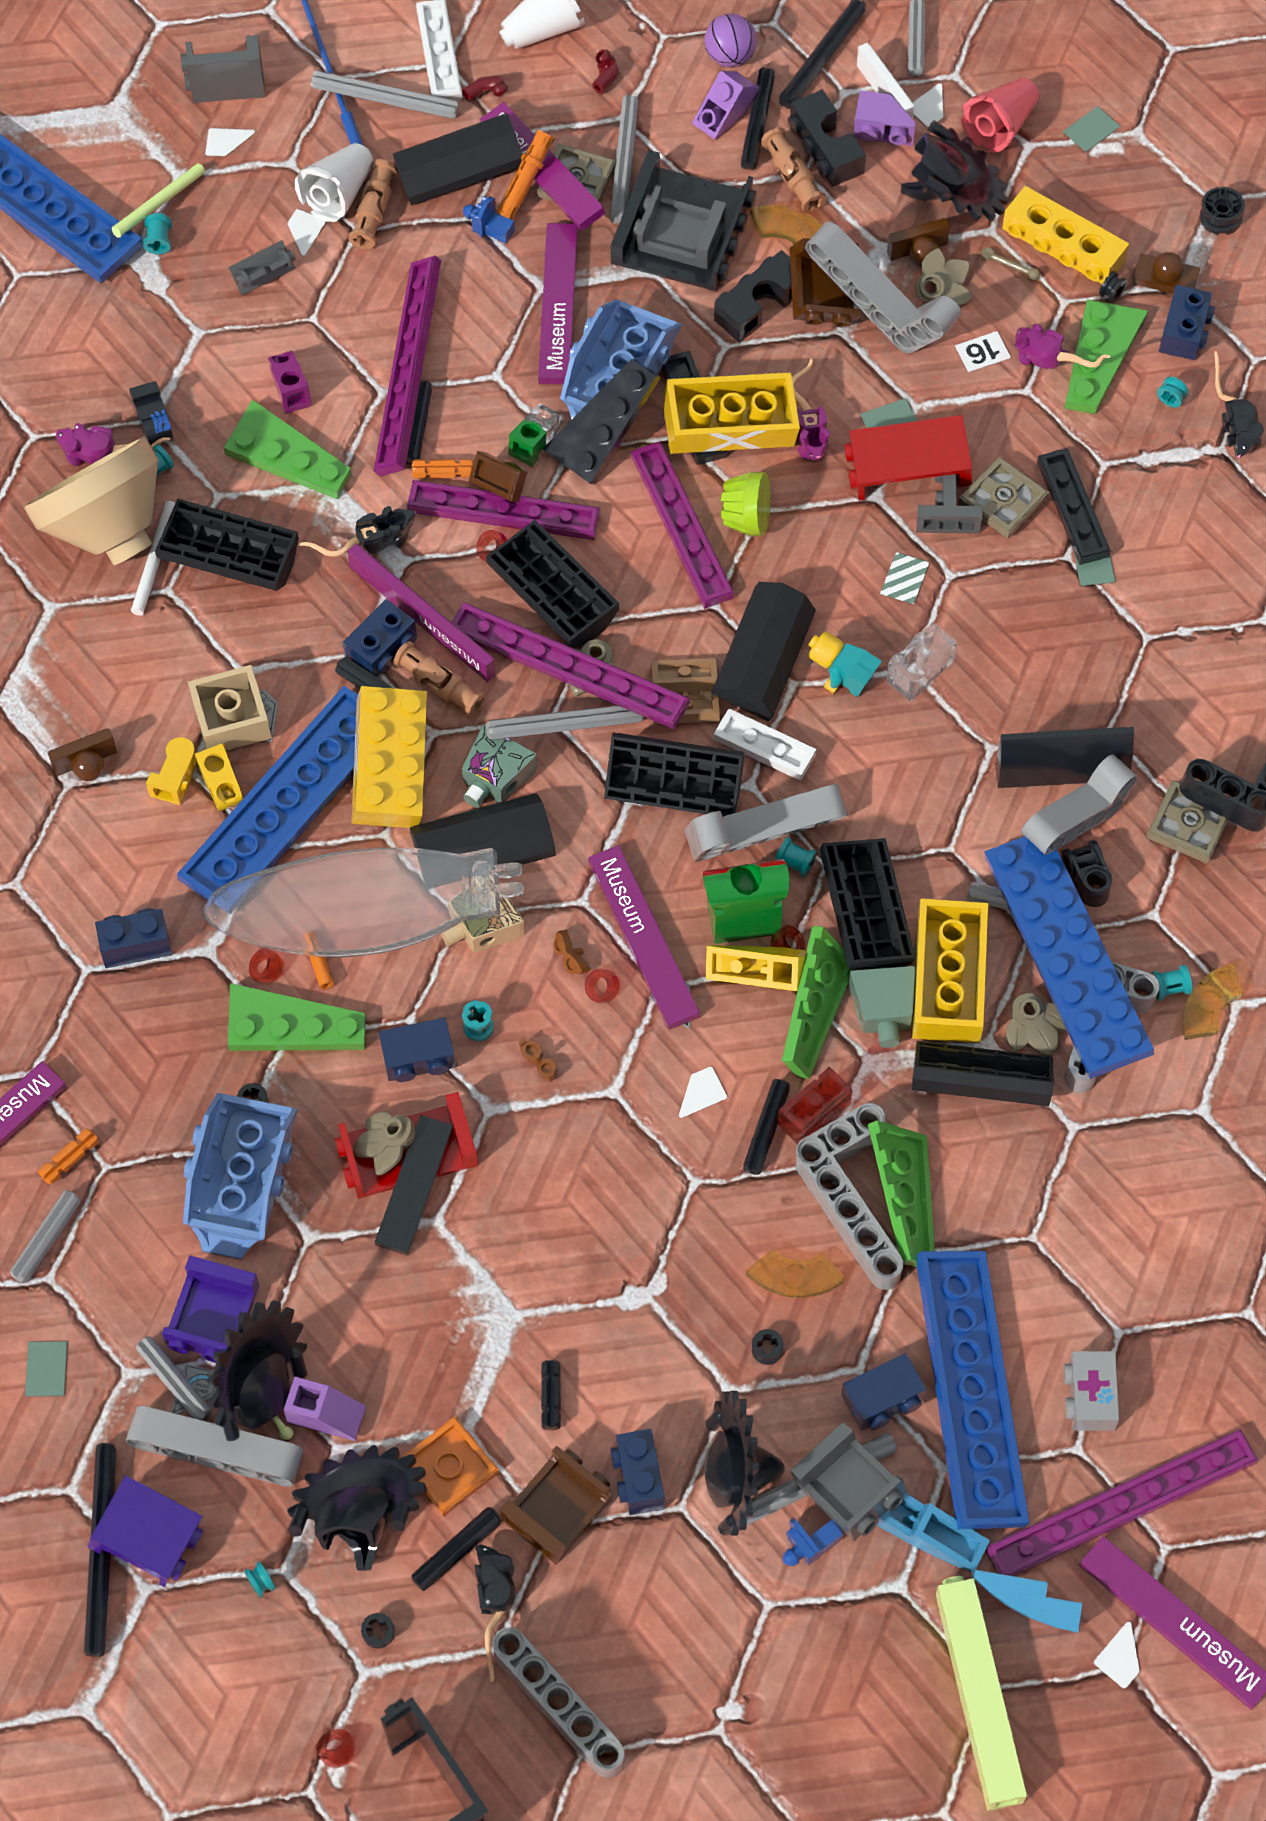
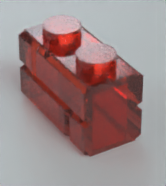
(815, 1105)

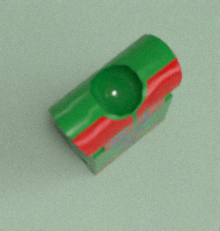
(746, 899)

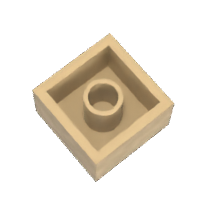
(230, 709)

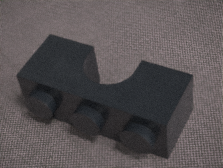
(835, 158)
(738, 310)

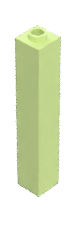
(980, 1693)

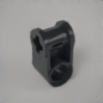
(1088, 867)

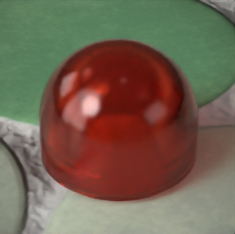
(485, 538)
(779, 937)
(273, 968)
(612, 981)
(340, 1755)

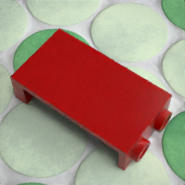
(908, 453)
(457, 1157)

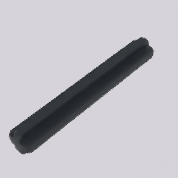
(757, 119)

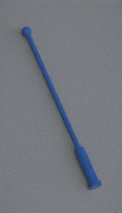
(346, 116)

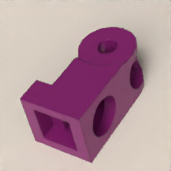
(290, 382)

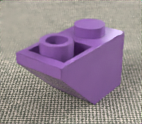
(725, 103)
(882, 120)
(323, 1409)

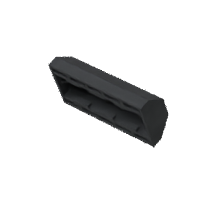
(458, 159)
(228, 545)
(554, 585)
(765, 648)
(673, 774)
(512, 828)
(867, 904)
(983, 1073)

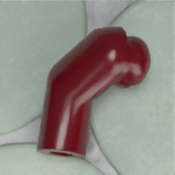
(608, 71)
(483, 84)

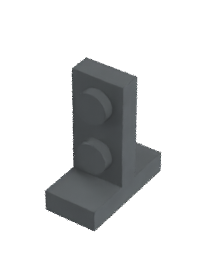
(945, 515)

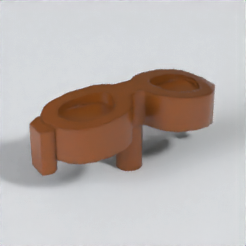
(572, 961)
(533, 1053)

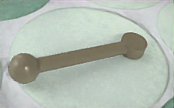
(988, 254)

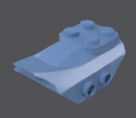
(608, 343)
(236, 1172)

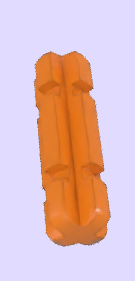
(442, 468)
(68, 1156)

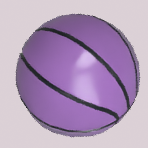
(730, 40)

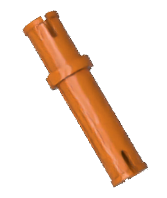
(528, 169)

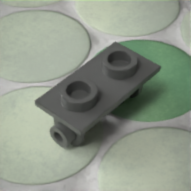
(262, 267)

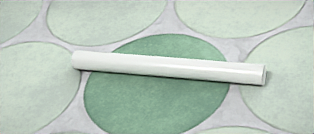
(151, 564)

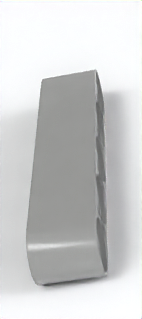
(207, 1446)
(566, 1718)

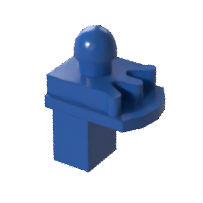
(487, 221)
(810, 1547)

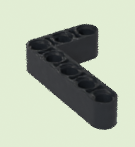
(1216, 782)

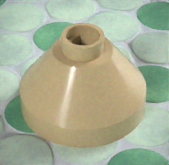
(103, 504)

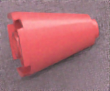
(998, 114)

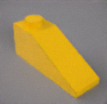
(756, 965)

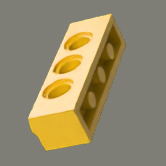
(1064, 235)

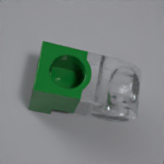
(534, 434)

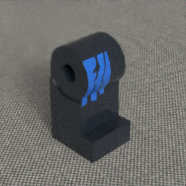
(151, 412)

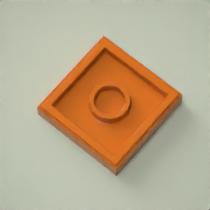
(452, 1465)

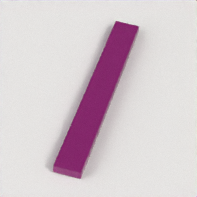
(407, 366)
(572, 666)
(1121, 1505)

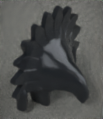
(956, 173)
(253, 1369)
(736, 1463)
(359, 1500)

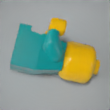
(847, 663)

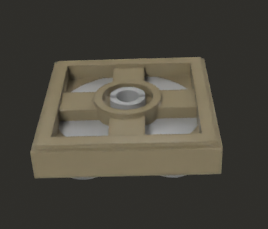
(589, 169)
(1005, 497)
(1186, 826)

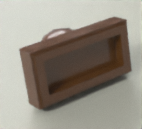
(918, 240)
(1165, 272)
(498, 476)
(83, 755)

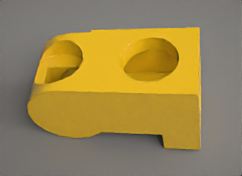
(175, 773)
(219, 777)

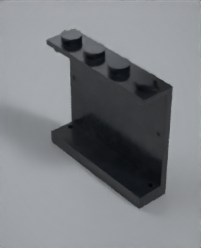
(690, 191)
(406, 1724)

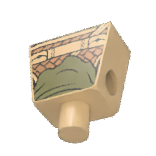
(488, 931)

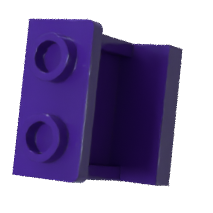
(209, 1306)
(147, 1530)

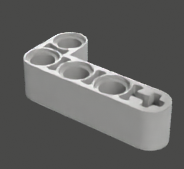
(1081, 808)
(1132, 980)

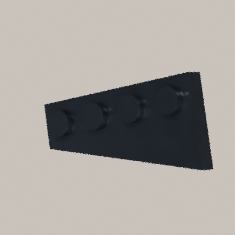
(602, 423)

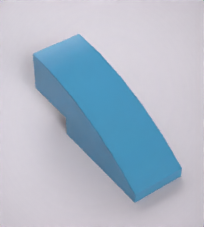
(934, 1533)
(1030, 1599)

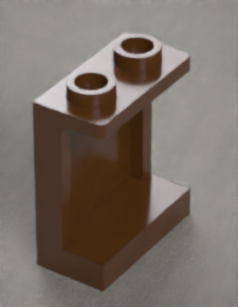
(815, 294)
(557, 1504)

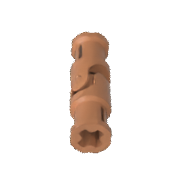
(793, 170)
(373, 204)
(439, 679)

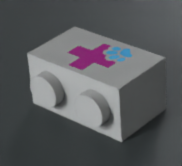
(1092, 1391)

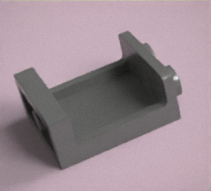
(224, 74)
(679, 229)
(848, 1483)

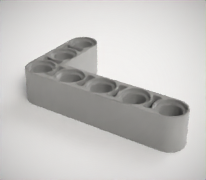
(876, 295)
(717, 835)
(846, 1195)

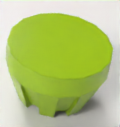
(747, 503)

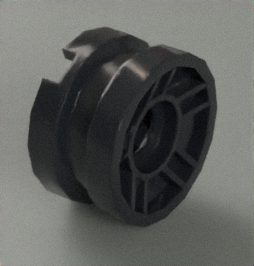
(1222, 210)

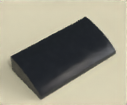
(1059, 755)

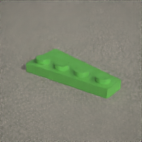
(1108, 331)
(280, 449)
(817, 1001)
(282, 1022)
(906, 1186)

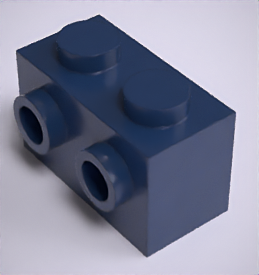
(1185, 322)
(379, 638)
(133, 937)
(417, 1050)
(884, 1392)
(640, 1472)

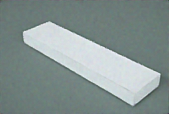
(439, 49)

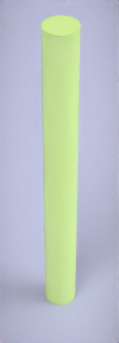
(158, 200)

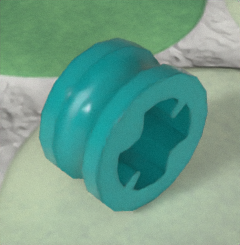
(1172, 392)
(259, 1579)

